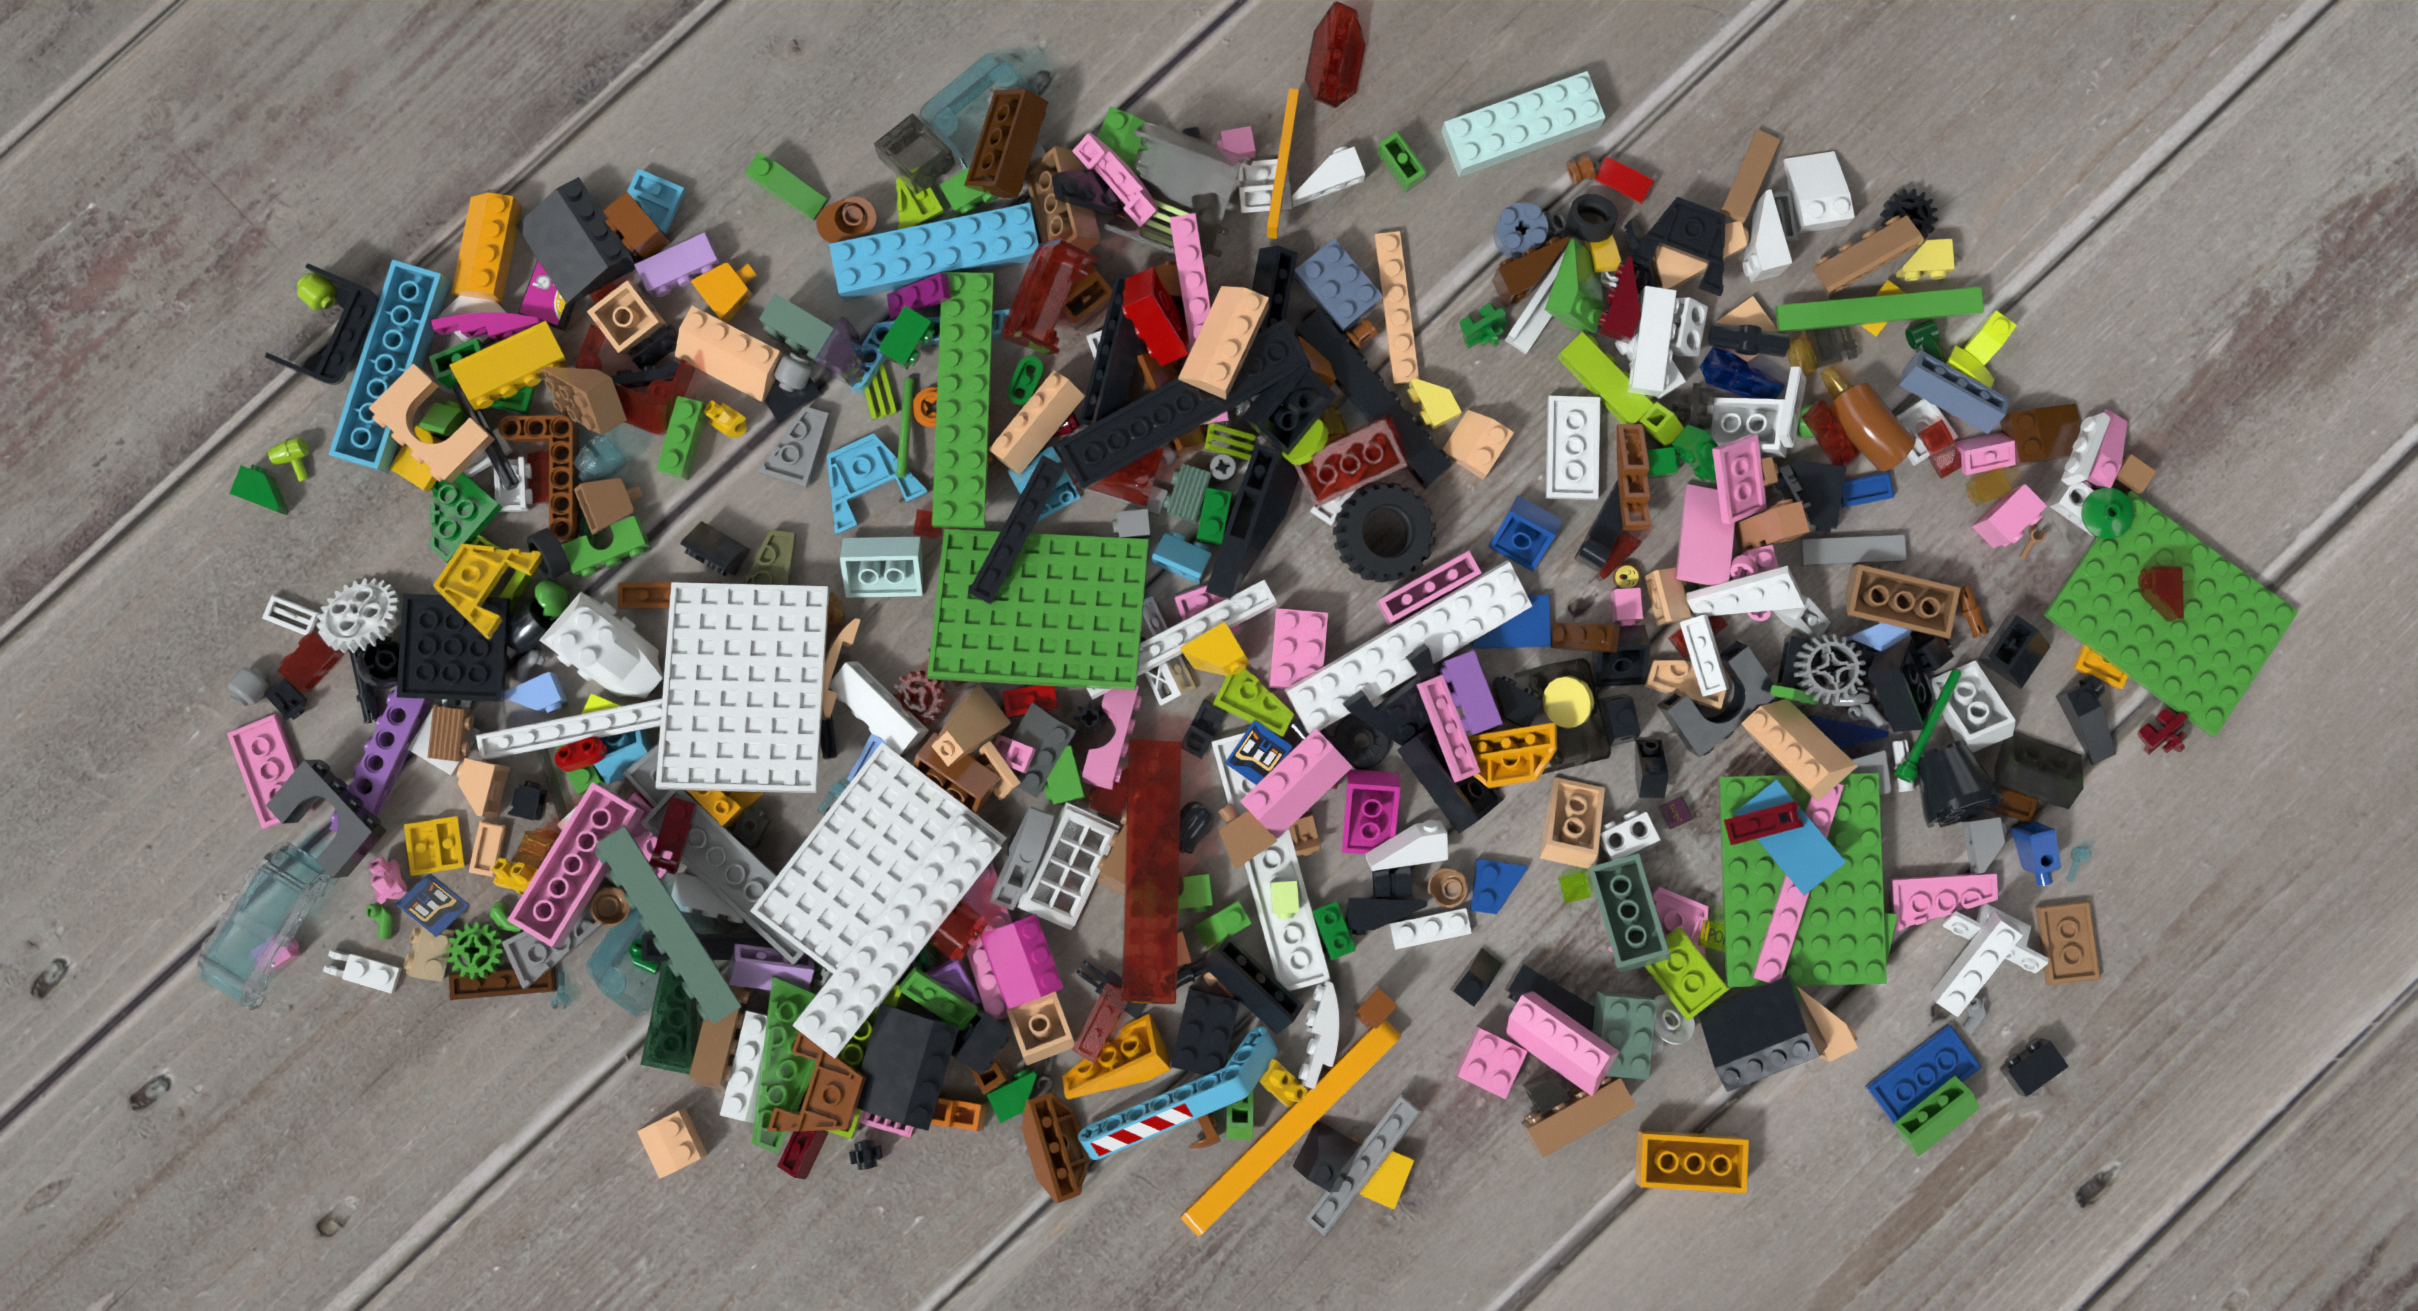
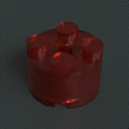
(957, 930)

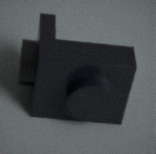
(286, 699)

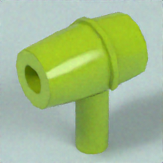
(291, 451)

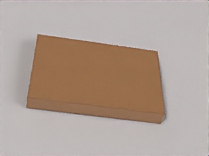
(2068, 942)

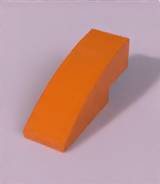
(959, 1113)

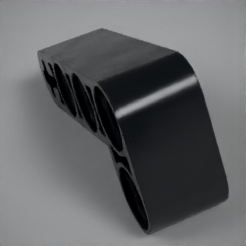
(1603, 533)

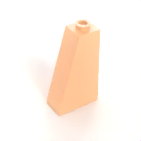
(1675, 268)
(970, 726)

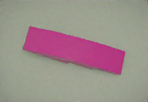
(496, 325)

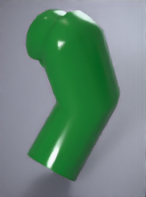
(636, 956)

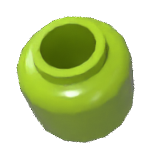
(316, 291)

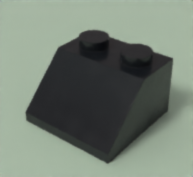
(1630, 662)
(980, 1042)

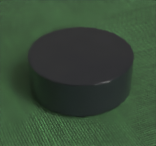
(2095, 683)

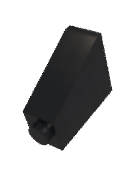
(1823, 489)

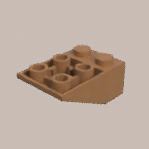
(585, 397)

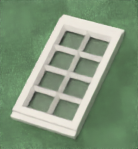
(1068, 866)

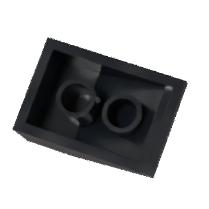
(1289, 408)

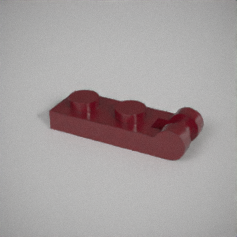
(1762, 823)
(673, 834)

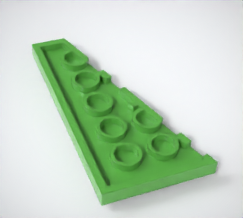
(782, 1074)

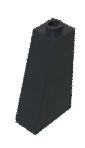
(1793, 645)

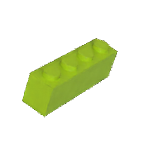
(1604, 379)

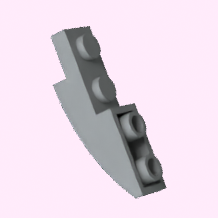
(1022, 858)

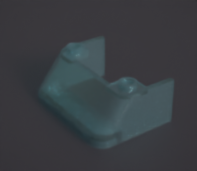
(940, 110)
(609, 954)

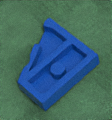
(1494, 884)

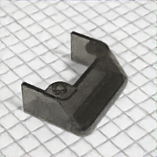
(1575, 744)

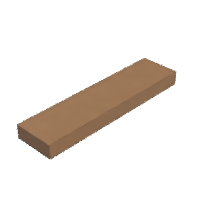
(1750, 176)

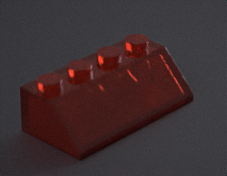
(1353, 460)

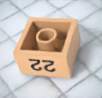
(626, 317)

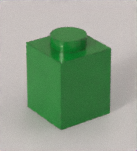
(1663, 462)

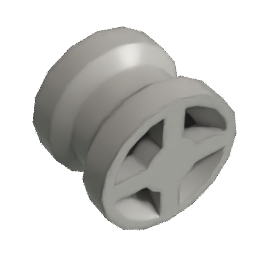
(1223, 473)

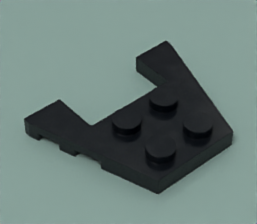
(1691, 232)
(1404, 712)

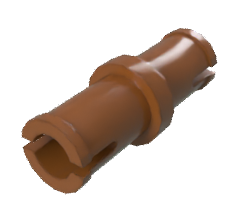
(1972, 612)

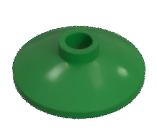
(2096, 516)

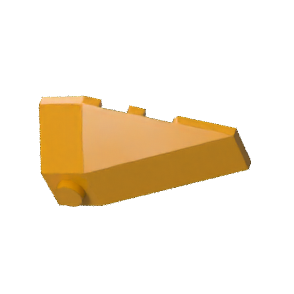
(1126, 1060)

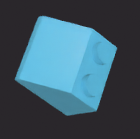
(1181, 557)
(622, 753)

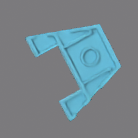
(859, 470)

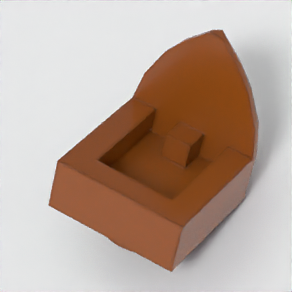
(1208, 1125)

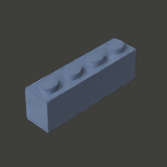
(1954, 392)

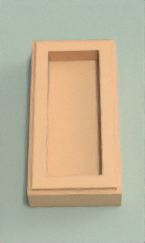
(487, 848)

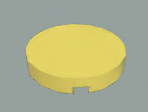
(1568, 701)

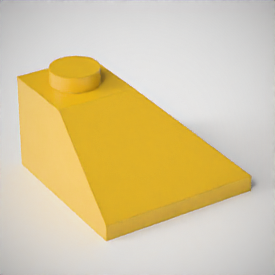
(1216, 652)

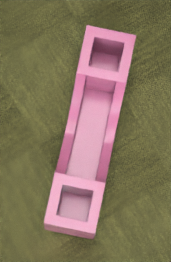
(1103, 763)

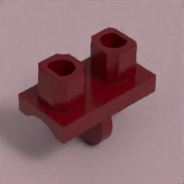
(2171, 724)

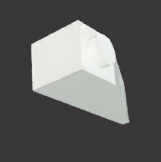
(1336, 173)
(1413, 846)

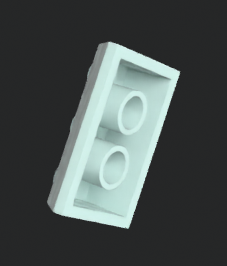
(882, 567)

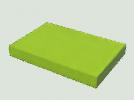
(1687, 976)

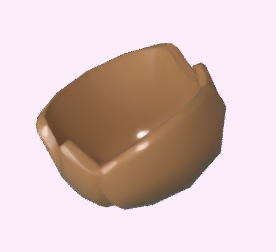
(1448, 887)
(609, 906)

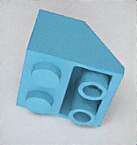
(1064, 492)

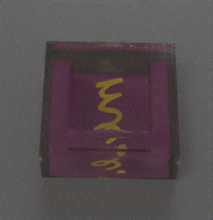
(1675, 812)

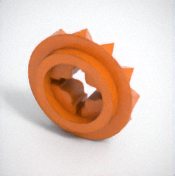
(921, 410)

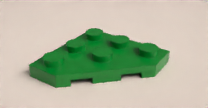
(458, 514)

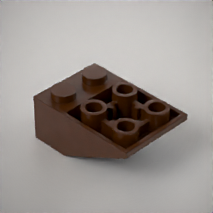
(1519, 277)
(1086, 298)

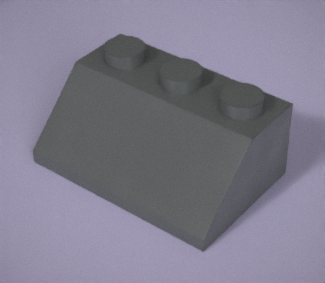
(1049, 737)

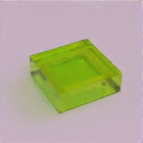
(1574, 887)

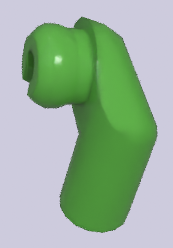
(383, 917)
(500, 917)

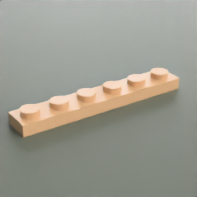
(1396, 307)

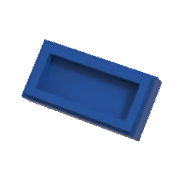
(1867, 490)

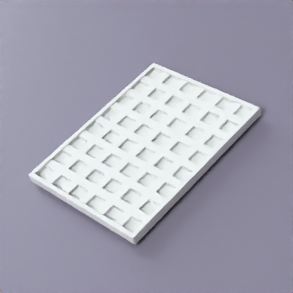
(743, 688)
(861, 857)

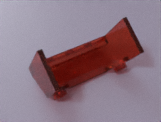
(1043, 294)
(644, 411)

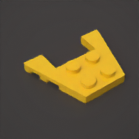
(473, 575)

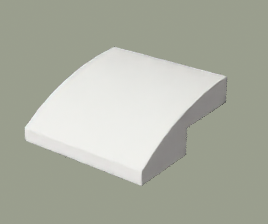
(1259, 185)

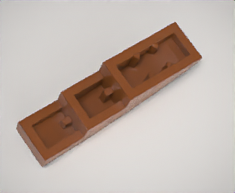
(1632, 476)

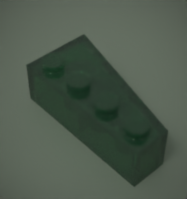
(672, 1026)

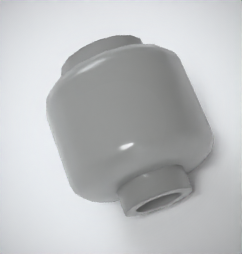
(793, 372)
(248, 686)

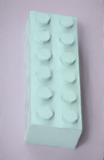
(1523, 124)

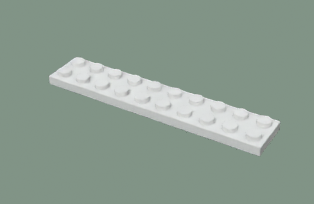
(1383, 661)
(896, 936)
(1291, 941)

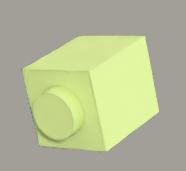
(1284, 899)

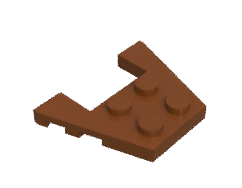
(830, 1095)

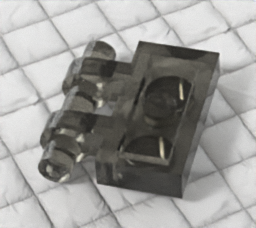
(1827, 348)

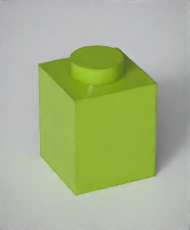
(1661, 424)

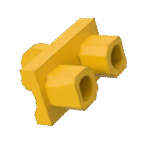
(726, 419)
(513, 875)
(1282, 1084)

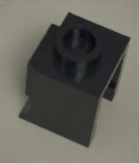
(528, 801)

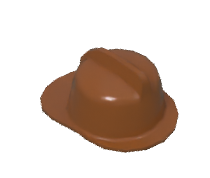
(846, 219)

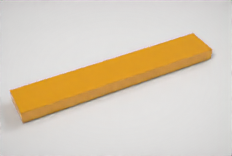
(1282, 163)

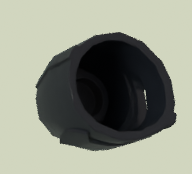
(524, 630)

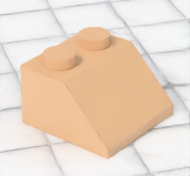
(1477, 443)
(1667, 596)
(483, 785)
(1040, 1028)
(672, 1143)

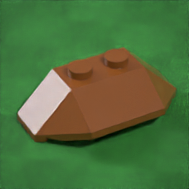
(1054, 1146)

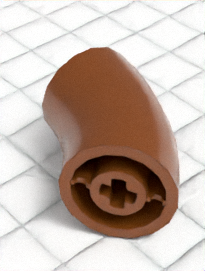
(1873, 426)

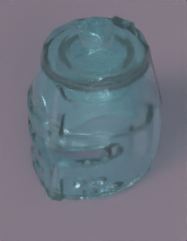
(599, 459)

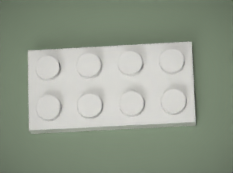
(1573, 447)

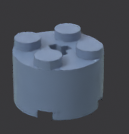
(1523, 216)

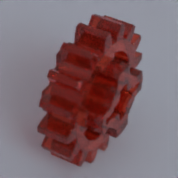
(930, 697)

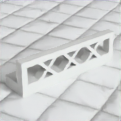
(1534, 316)
(1172, 671)

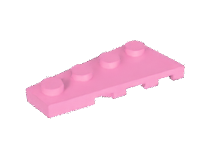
(1930, 897)

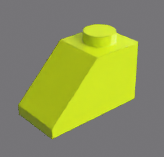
(1989, 337)

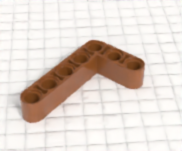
(557, 467)

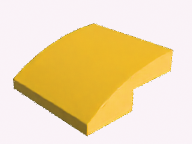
(434, 846)
(1389, 1180)

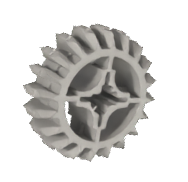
(1830, 678)

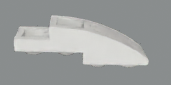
(1325, 1024)

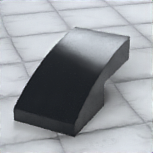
(1202, 729)

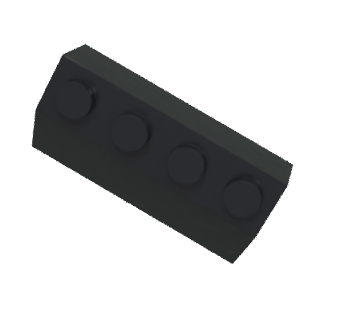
(1460, 801)

